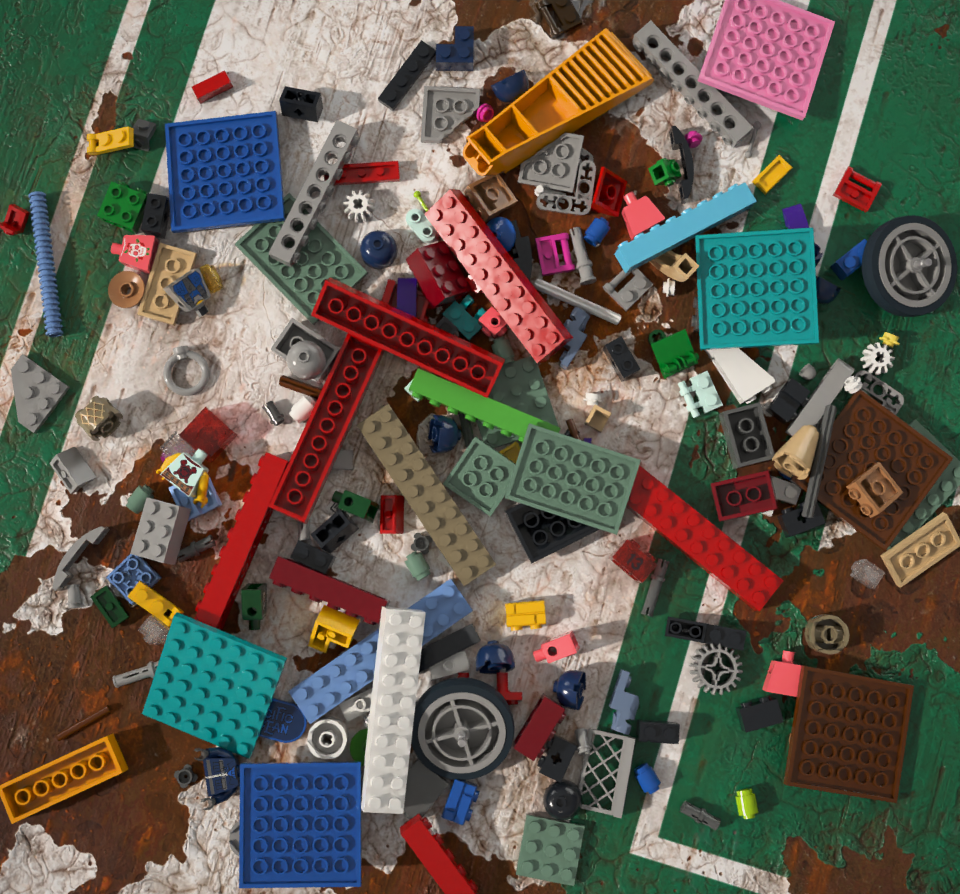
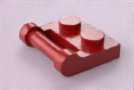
(855, 194)

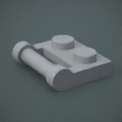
(631, 291)

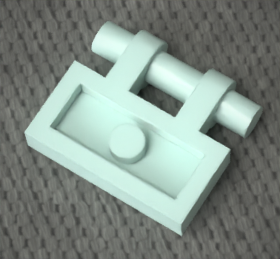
(705, 392)

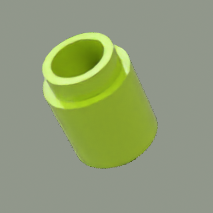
(746, 803)

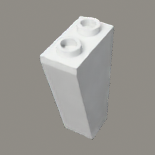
(741, 373)

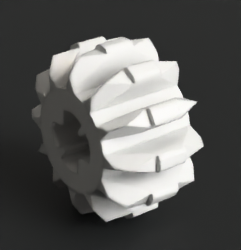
(350, 206)
(884, 355)

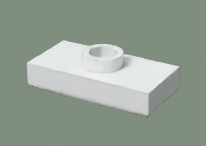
(451, 665)
(356, 705)

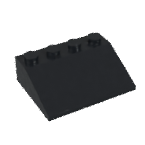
(544, 532)

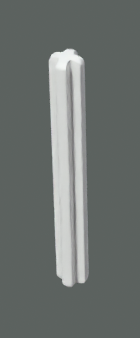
(577, 301)

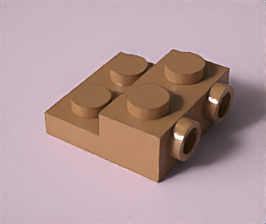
(490, 196)
(874, 490)

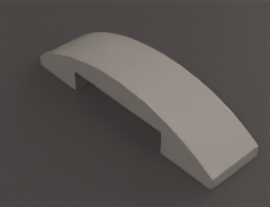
(62, 574)

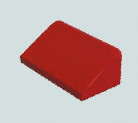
(212, 87)
(392, 514)

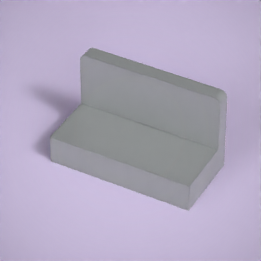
(72, 469)

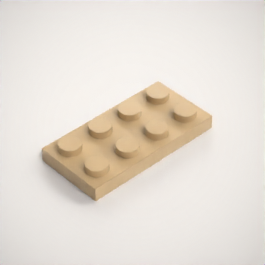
(167, 267)
(921, 549)

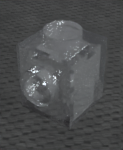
(866, 573)
(154, 630)

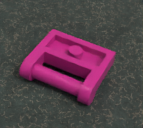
(549, 257)

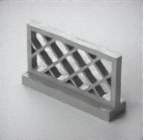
(623, 774)

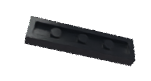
(407, 75)

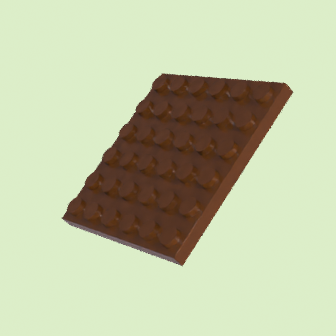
(859, 439)
(848, 734)

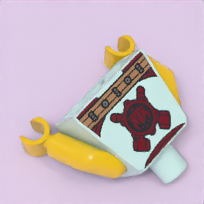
(187, 474)

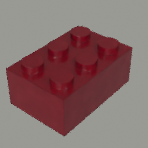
(438, 274)
(744, 496)
(539, 727)

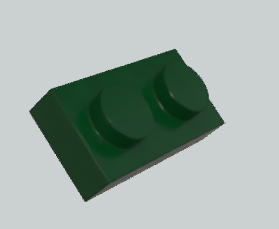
(110, 606)

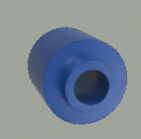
(596, 231)
(647, 778)

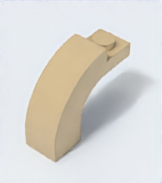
(675, 266)

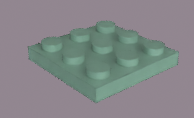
(481, 476)
(550, 850)

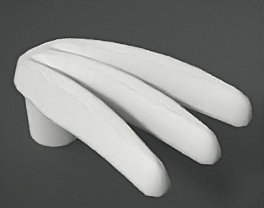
(539, 190)

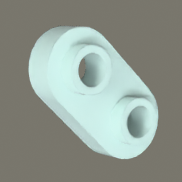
(420, 226)

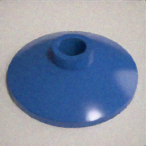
(505, 231)

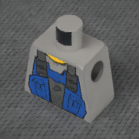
(190, 292)

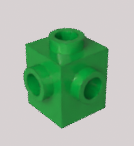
(665, 172)

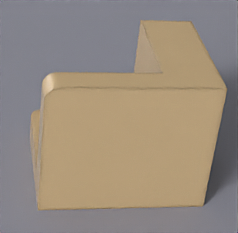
(597, 418)

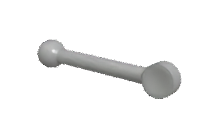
(756, 126)

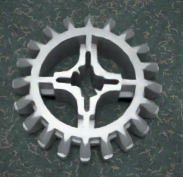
(716, 676)

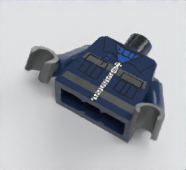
(221, 774)

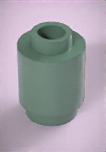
(503, 349)
(138, 497)
(417, 565)

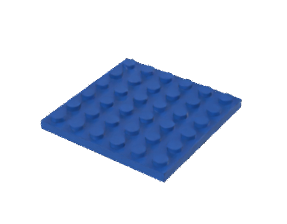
(224, 172)
(300, 825)

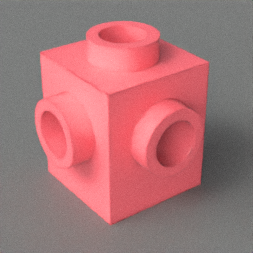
(489, 317)

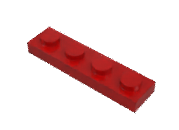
(368, 173)

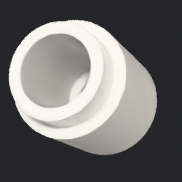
(302, 409)

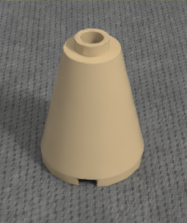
(797, 453)

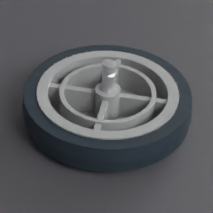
(909, 266)
(462, 728)

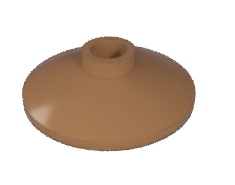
(120, 284)

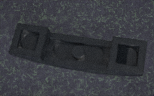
(679, 142)
(448, 646)

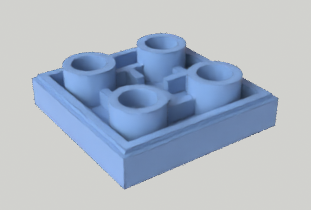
(129, 573)

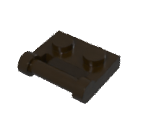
(565, 13)

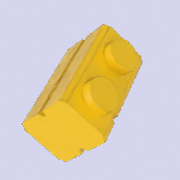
(525, 614)

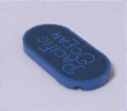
(283, 722)

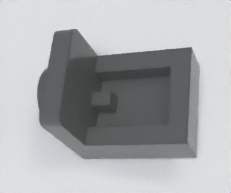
(142, 134)

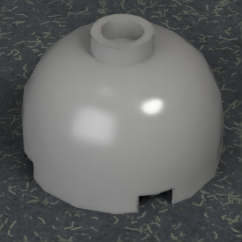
(306, 360)

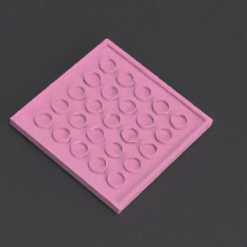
(767, 54)

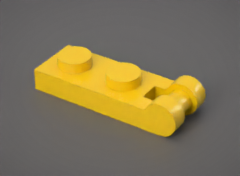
(110, 141)
(153, 602)

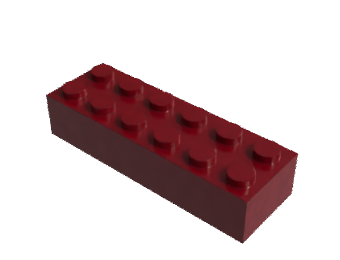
(328, 589)

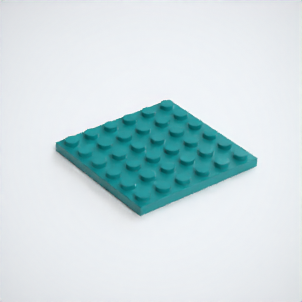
(757, 289)
(213, 685)

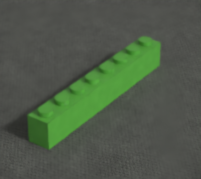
(474, 405)

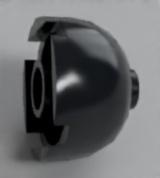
(562, 800)

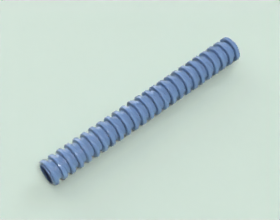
(45, 264)

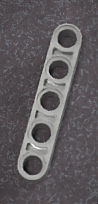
(821, 396)

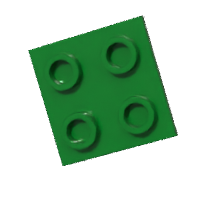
(674, 353)

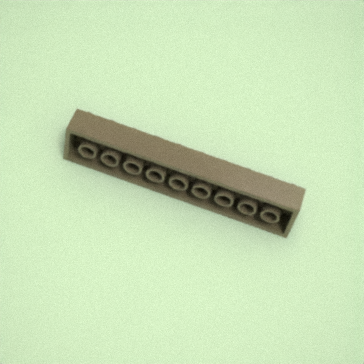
(426, 495)

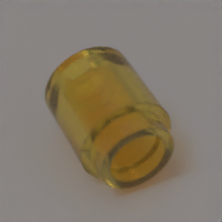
(211, 278)

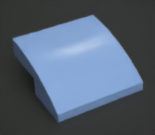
(183, 500)

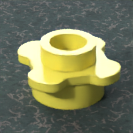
(889, 339)

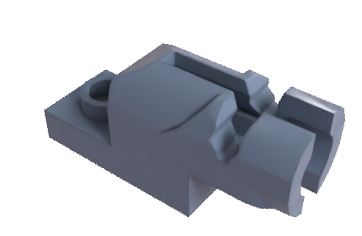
(574, 328)
(624, 703)

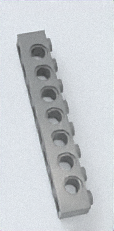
(677, 61)
(340, 133)

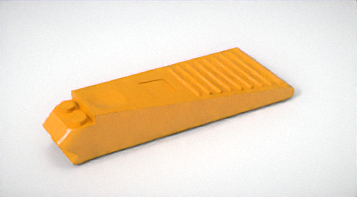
(561, 102)

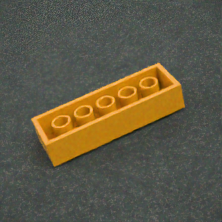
(62, 778)

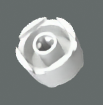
(328, 726)

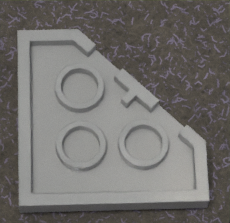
(446, 111)
(554, 165)
(35, 393)

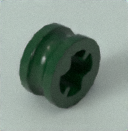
(654, 333)

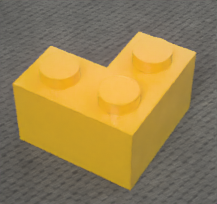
(332, 627)

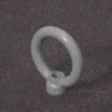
(182, 353)

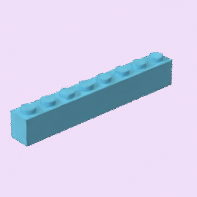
(685, 227)

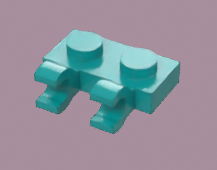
(466, 324)

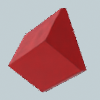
(608, 193)

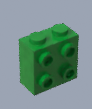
(123, 207)

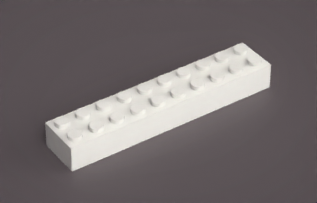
(392, 710)

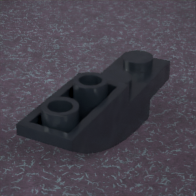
(523, 252)
(705, 633)

